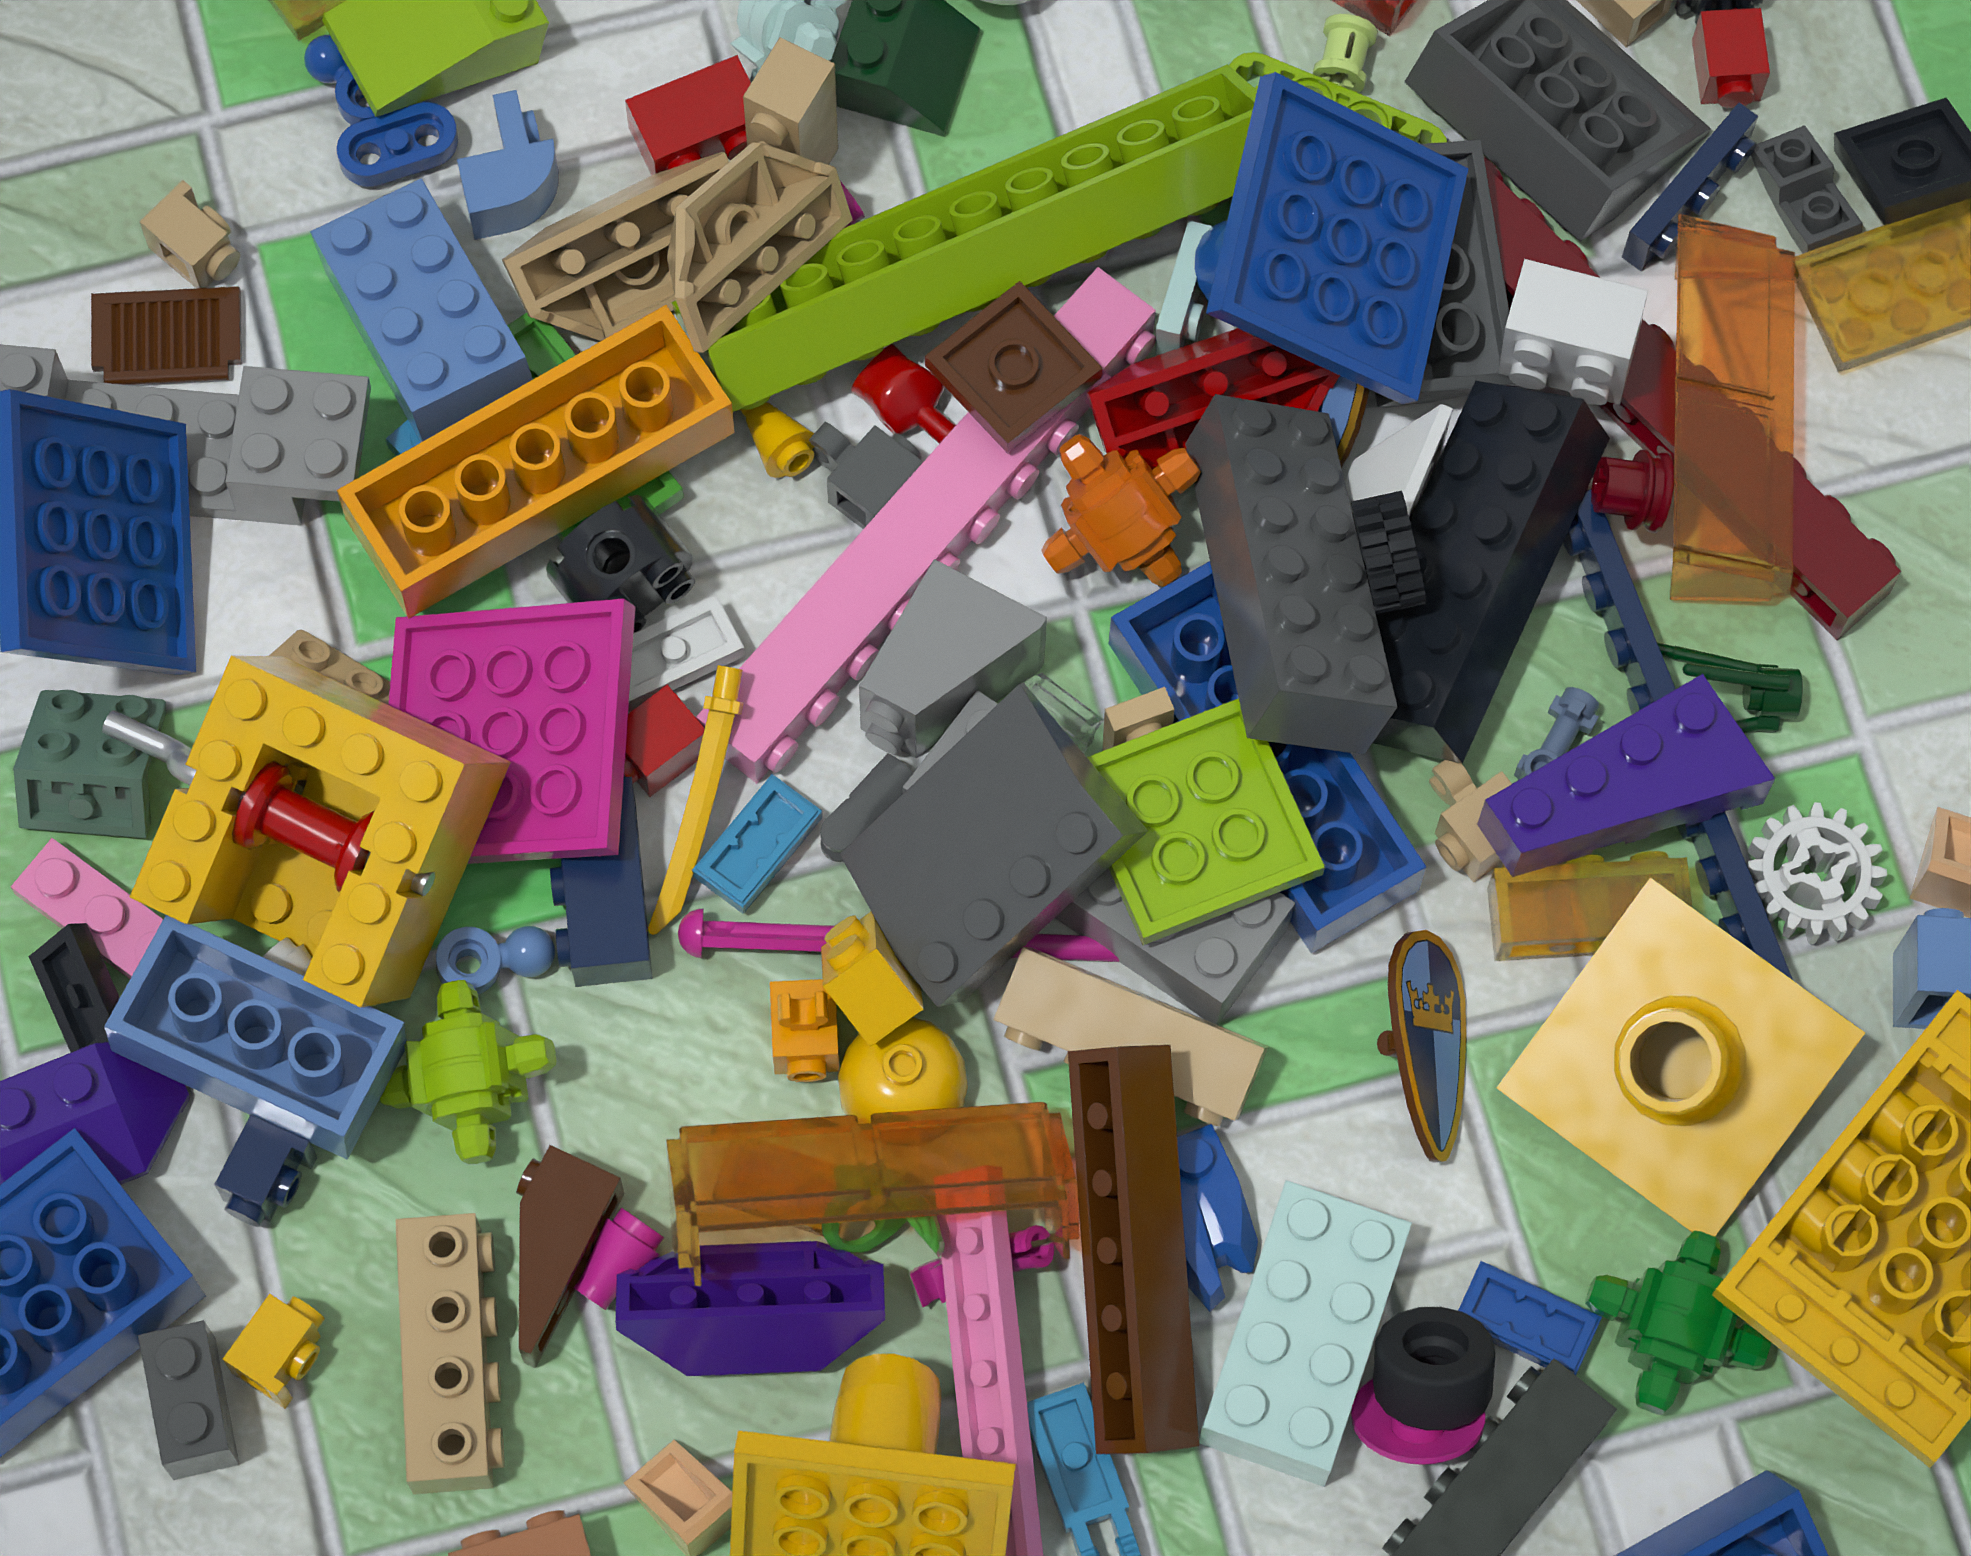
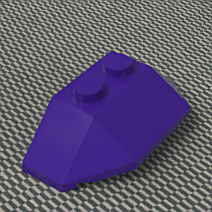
(107, 1098)
(755, 1308)

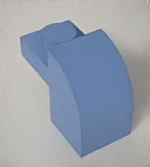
(513, 184)

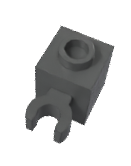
(865, 473)

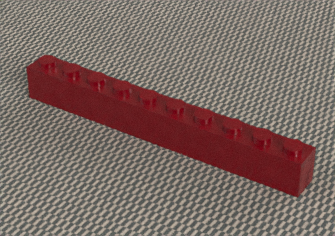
(1835, 566)

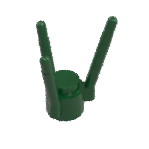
(1766, 688)

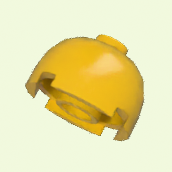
(902, 1072)

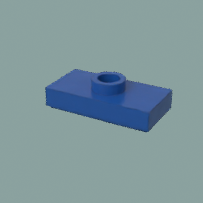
(1529, 1318)

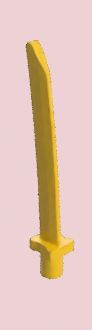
(709, 766)

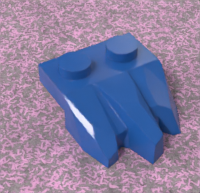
(1214, 1215)

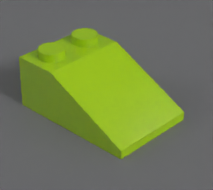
(432, 47)

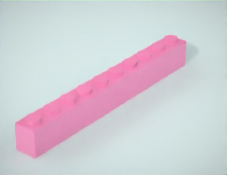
(931, 517)

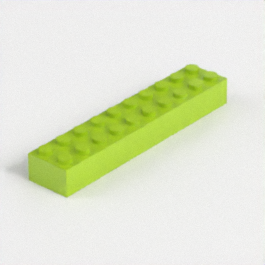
(988, 232)

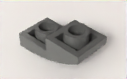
(1803, 190)

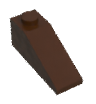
(559, 1225)

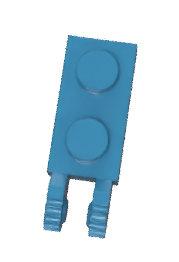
(1079, 1479)

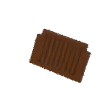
(166, 335)

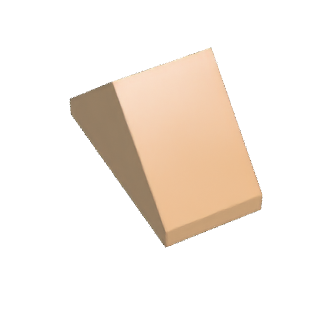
(1946, 864)
(683, 1498)

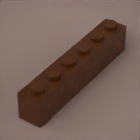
(1133, 1249)

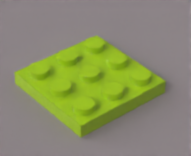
(1214, 822)

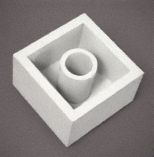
(1571, 332)

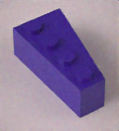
(1640, 776)

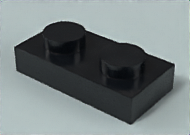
(76, 985)

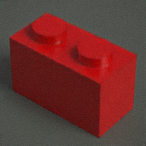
(691, 116)

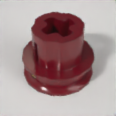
(1635, 489)

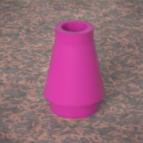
(620, 1246)

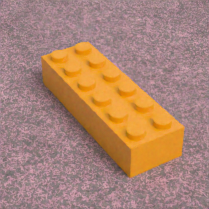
(537, 461)

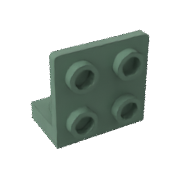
(78, 776)

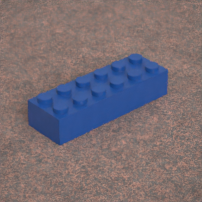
(1369, 863)

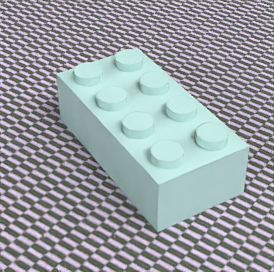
(1305, 1333)

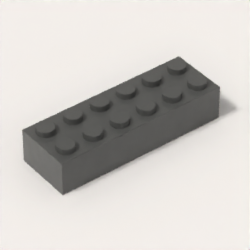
(1290, 576)

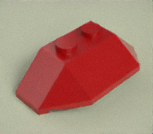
(1162, 398)

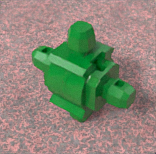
(1676, 1323)

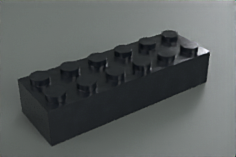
(1483, 553)

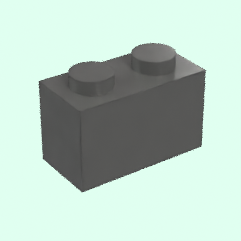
(188, 1400)

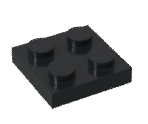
(1909, 160)

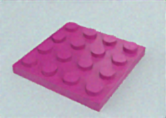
(541, 693)

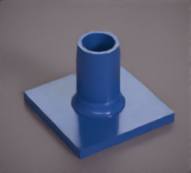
(1334, 239)
(94, 536)

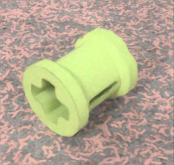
(1345, 52)

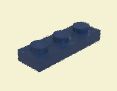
(1692, 187)

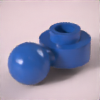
(328, 66)

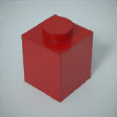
(1730, 56)
(661, 741)

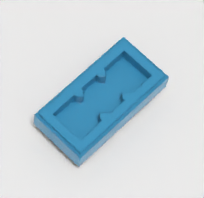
(757, 844)

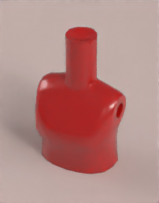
(902, 394)

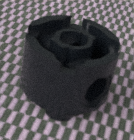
(623, 557)

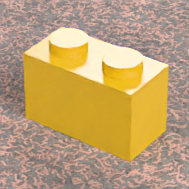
(868, 978)

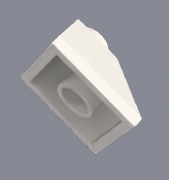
(1401, 461)

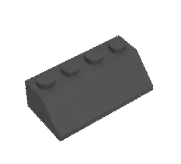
(1473, 296)

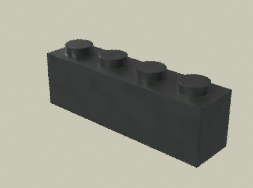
(1510, 1470)

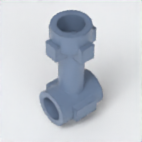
(1573, 713)

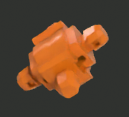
(1120, 510)

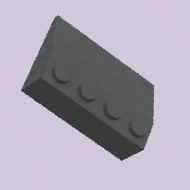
(1555, 107)
(988, 847)

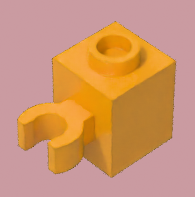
(803, 1030)

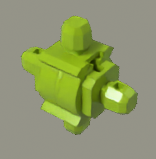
(467, 1071)

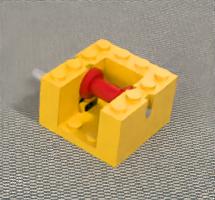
(347, 866)

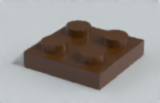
(1013, 366)

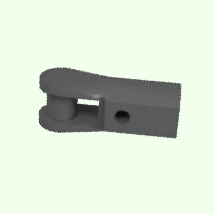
(863, 806)

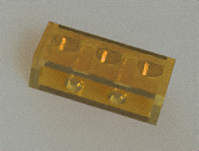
(1573, 904)

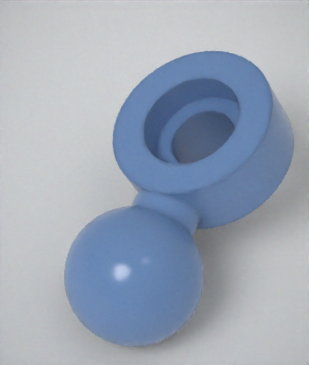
(526, 952)

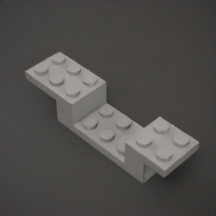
(246, 452)

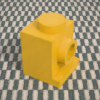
(276, 1347)

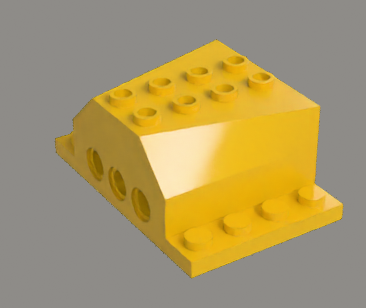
(1874, 1251)

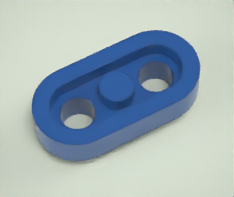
(396, 142)

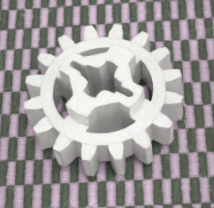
(1826, 848)

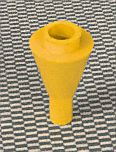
(779, 441)

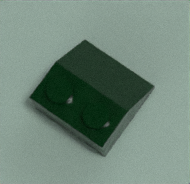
(903, 61)

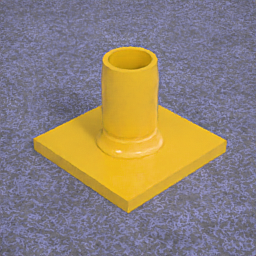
(1680, 1060)
(874, 1481)

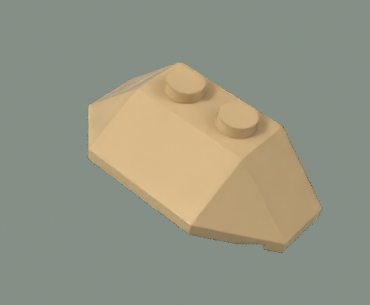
(749, 235)
(609, 258)

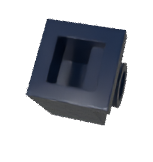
(263, 1171)

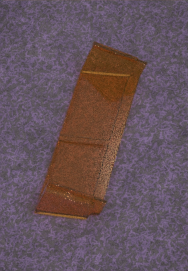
(1732, 414)
(870, 1171)

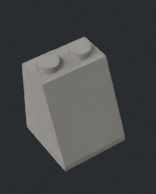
(940, 652)

